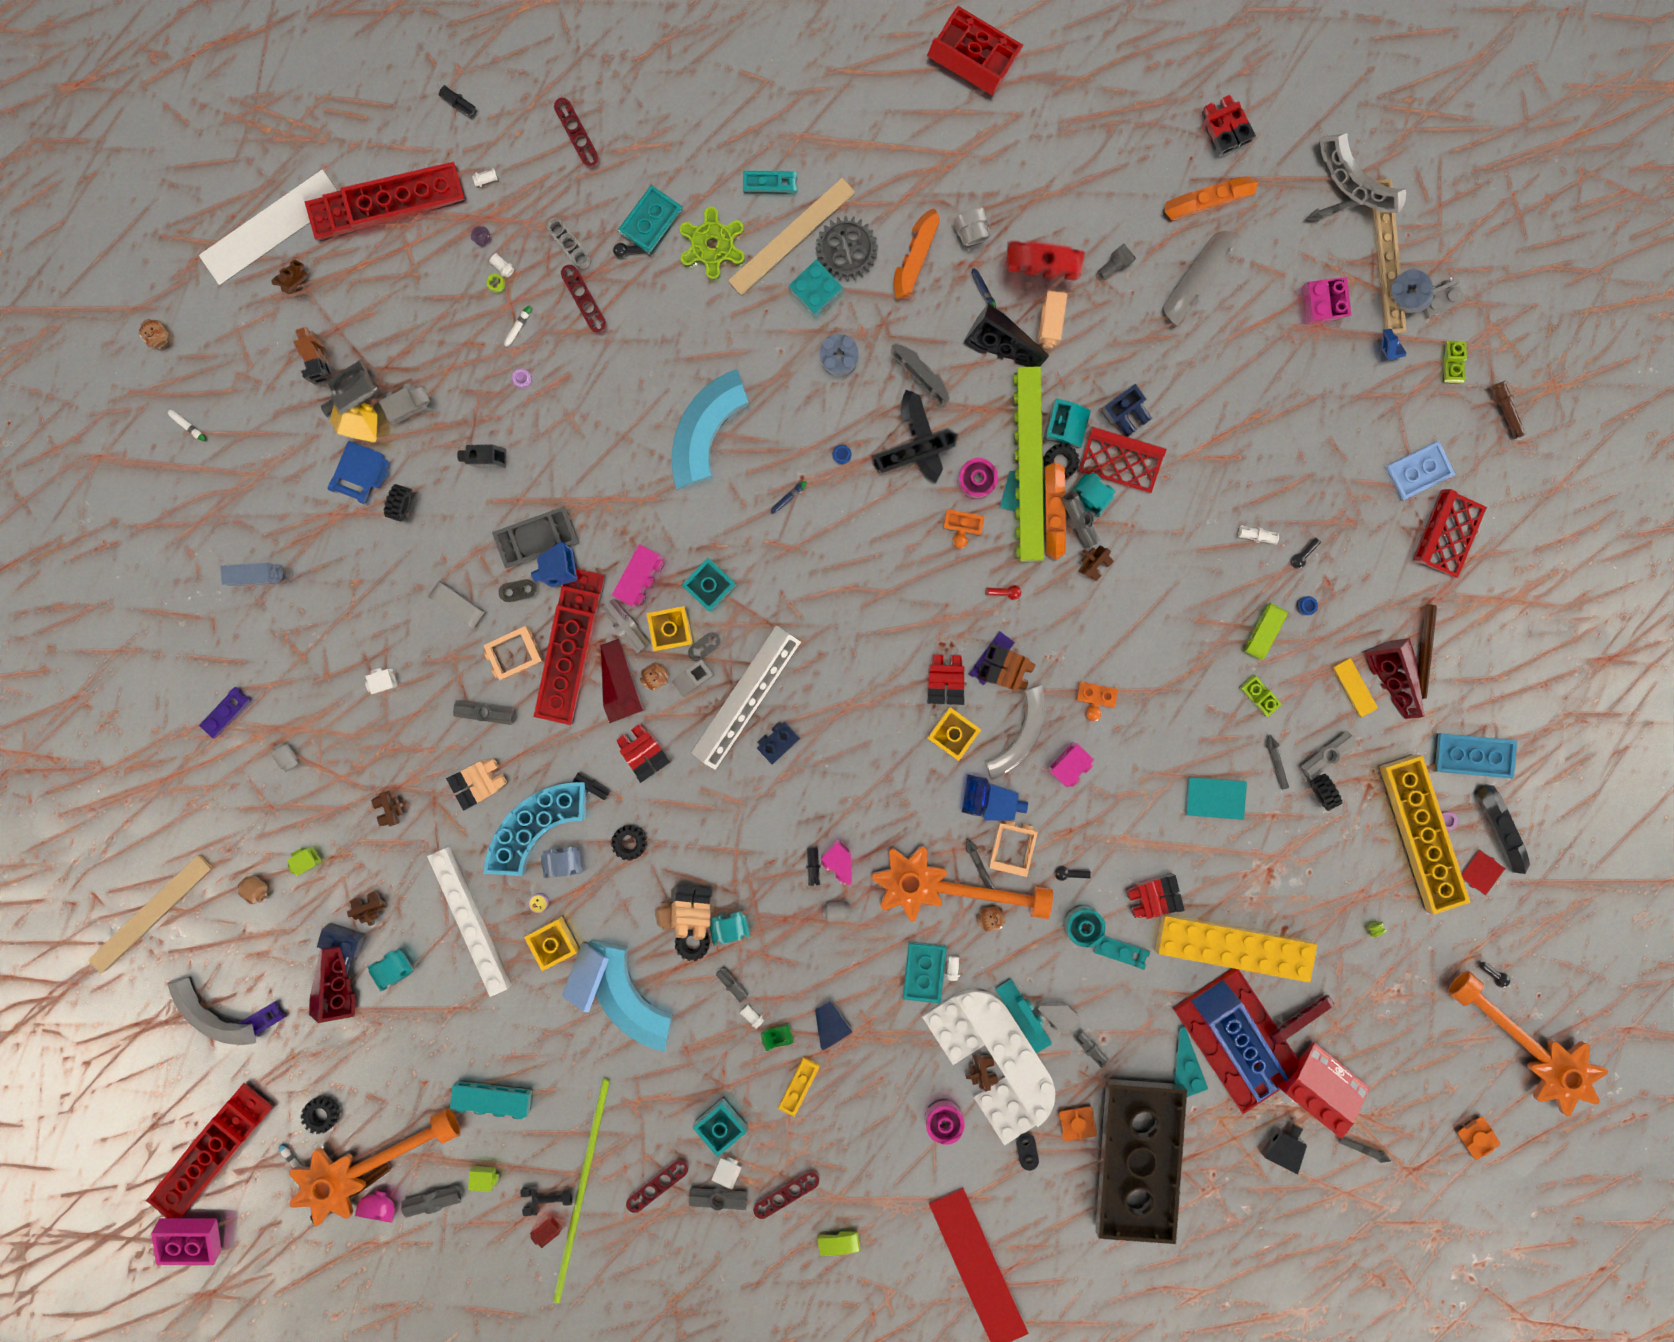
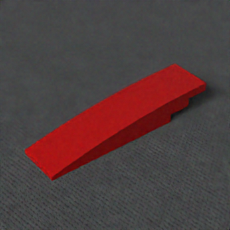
(383, 200)
(569, 647)
(209, 1152)
(978, 1267)

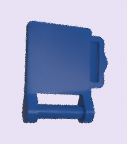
(360, 467)

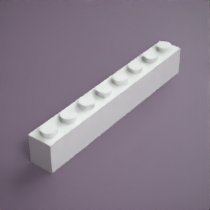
(745, 697)
(469, 921)

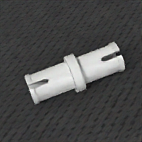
(1258, 535)

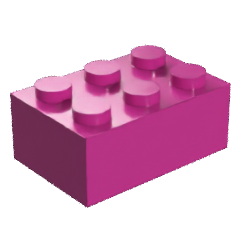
(638, 576)
(186, 1241)

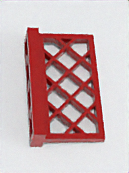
(1127, 443)
(1437, 524)

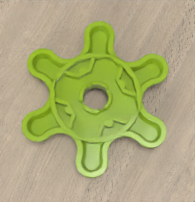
(712, 229)

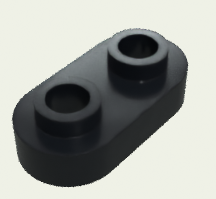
(1027, 1151)

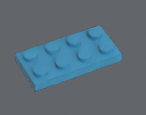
(1476, 756)

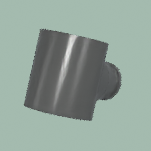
(1121, 258)

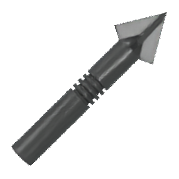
(1318, 214)
(1273, 746)
(972, 849)
(1380, 1156)

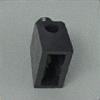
(483, 456)
(1286, 1149)

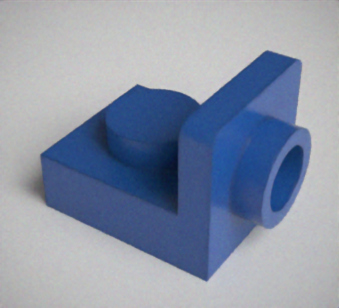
(1390, 345)

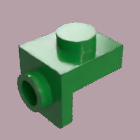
(776, 1037)

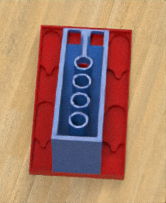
(1235, 1039)

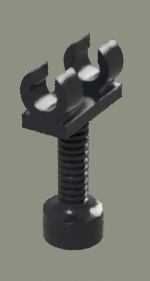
(566, 1198)

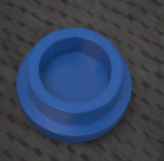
(841, 454)
(1308, 605)

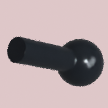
(621, 250)
(1299, 560)
(1062, 873)
(1501, 979)

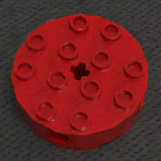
(1044, 259)

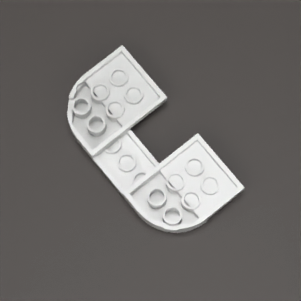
(1026, 1090)

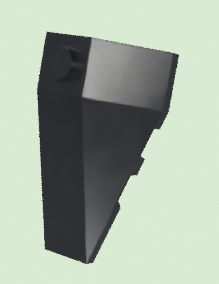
(1001, 336)

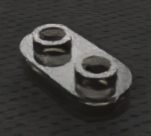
(518, 590)

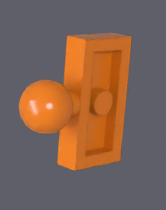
(963, 523)
(1096, 696)

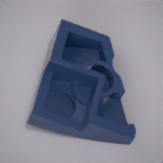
(830, 1024)

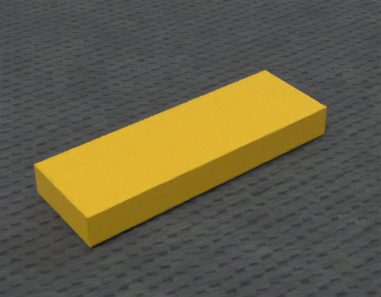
(1355, 687)
(799, 1086)

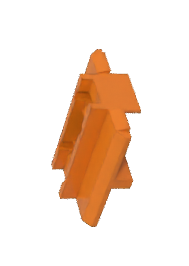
(1077, 1123)
(1479, 1138)

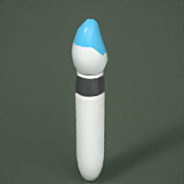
(285, 1152)

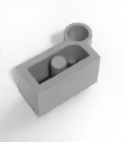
(404, 402)

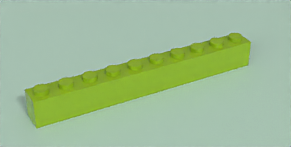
(1030, 464)

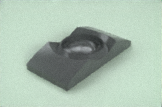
(921, 372)
(350, 387)
(534, 537)

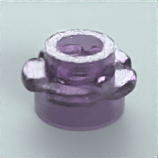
(475, 235)

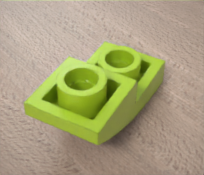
(1454, 361)
(1260, 695)
(838, 1244)

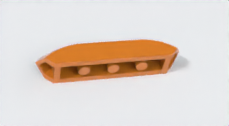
(1211, 197)
(906, 276)
(1055, 510)

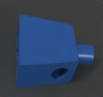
(556, 566)
(1003, 804)

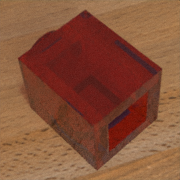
(545, 1231)

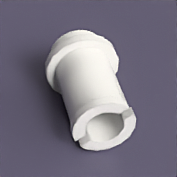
(484, 177)
(501, 265)
(952, 968)
(748, 1013)

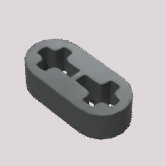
(707, 650)

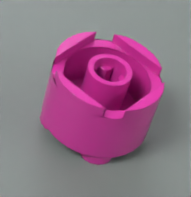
(985, 470)
(937, 1130)

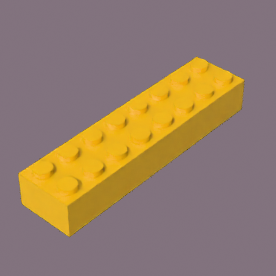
(1424, 834)
(1235, 947)

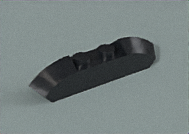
(913, 411)
(914, 450)
(1504, 829)

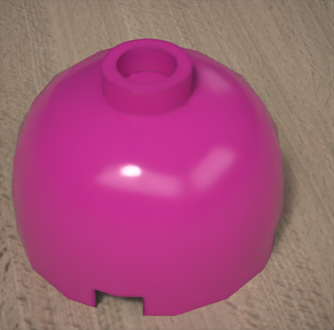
(376, 1207)

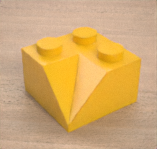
(357, 422)
(669, 628)
(954, 733)
(551, 943)

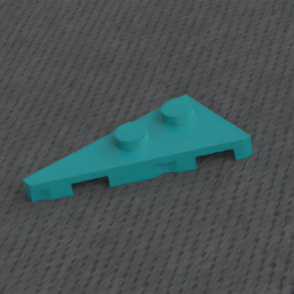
(1187, 1066)

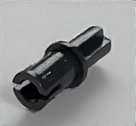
(457, 100)
(592, 787)
(813, 866)

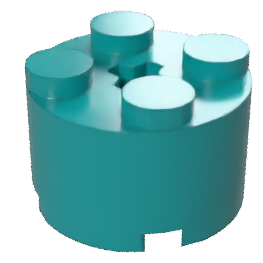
(1093, 493)
(1094, 922)
(730, 928)
(390, 970)

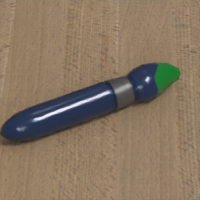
(983, 288)
(788, 497)

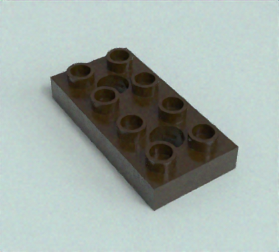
(1141, 1161)

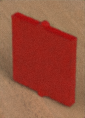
(1482, 872)

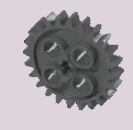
(862, 243)

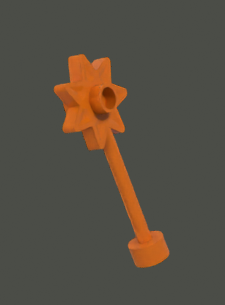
(913, 883)
(1564, 1073)
(329, 1184)

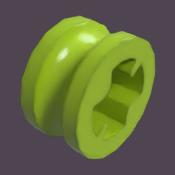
(500, 286)
(1376, 929)

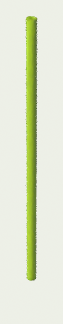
(581, 1190)

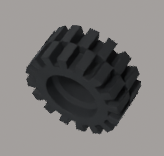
(1066, 450)
(397, 502)
(1326, 792)
(640, 842)
(692, 954)
(314, 1125)

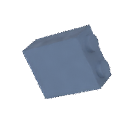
(251, 574)

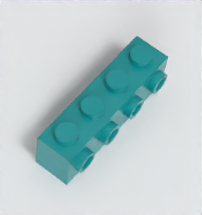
(490, 1099)

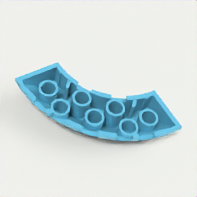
(700, 425)
(529, 822)
(624, 1003)

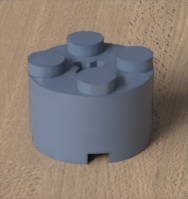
(1413, 280)
(831, 346)
(562, 863)

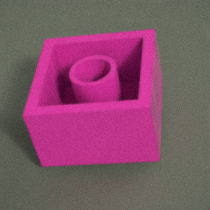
(1071, 765)

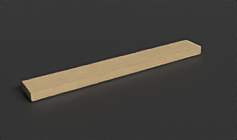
(791, 236)
(1388, 265)
(150, 914)

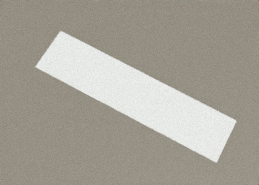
(264, 229)

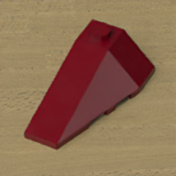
(1397, 669)
(619, 688)
(331, 989)

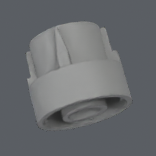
(972, 226)

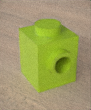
(303, 861)
(482, 1178)

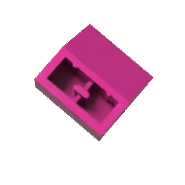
(1326, 300)
(838, 859)

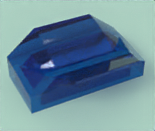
(976, 795)

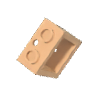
(1052, 319)
(531, 645)
(1008, 867)

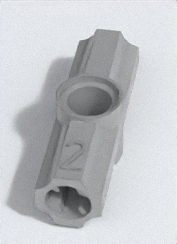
(625, 625)
(1319, 762)

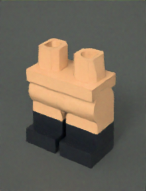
(483, 783)
(690, 910)

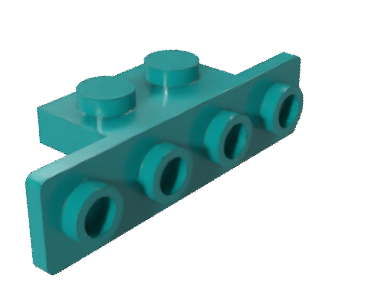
(1024, 1017)

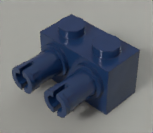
(1128, 401)
(778, 742)
(348, 941)

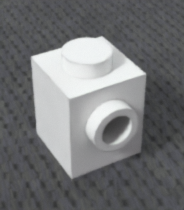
(380, 681)
(726, 1172)

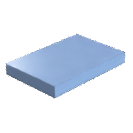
(1420, 470)
(585, 977)

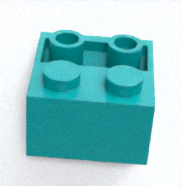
(1067, 423)

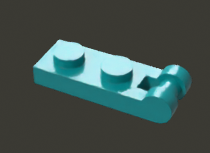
(769, 181)
(1122, 952)

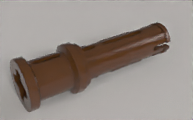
(1505, 400)

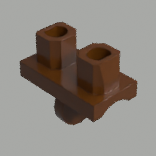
(290, 277)
(1093, 560)
(386, 801)
(368, 911)
(979, 1074)

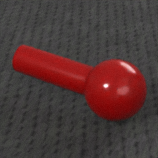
(1012, 592)

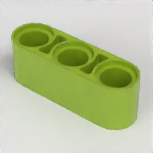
(1266, 631)

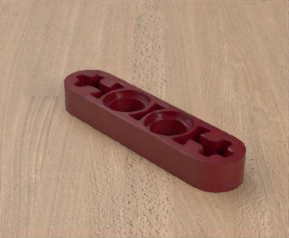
(578, 132)
(583, 299)
(1301, 1019)
(657, 1185)
(787, 1195)

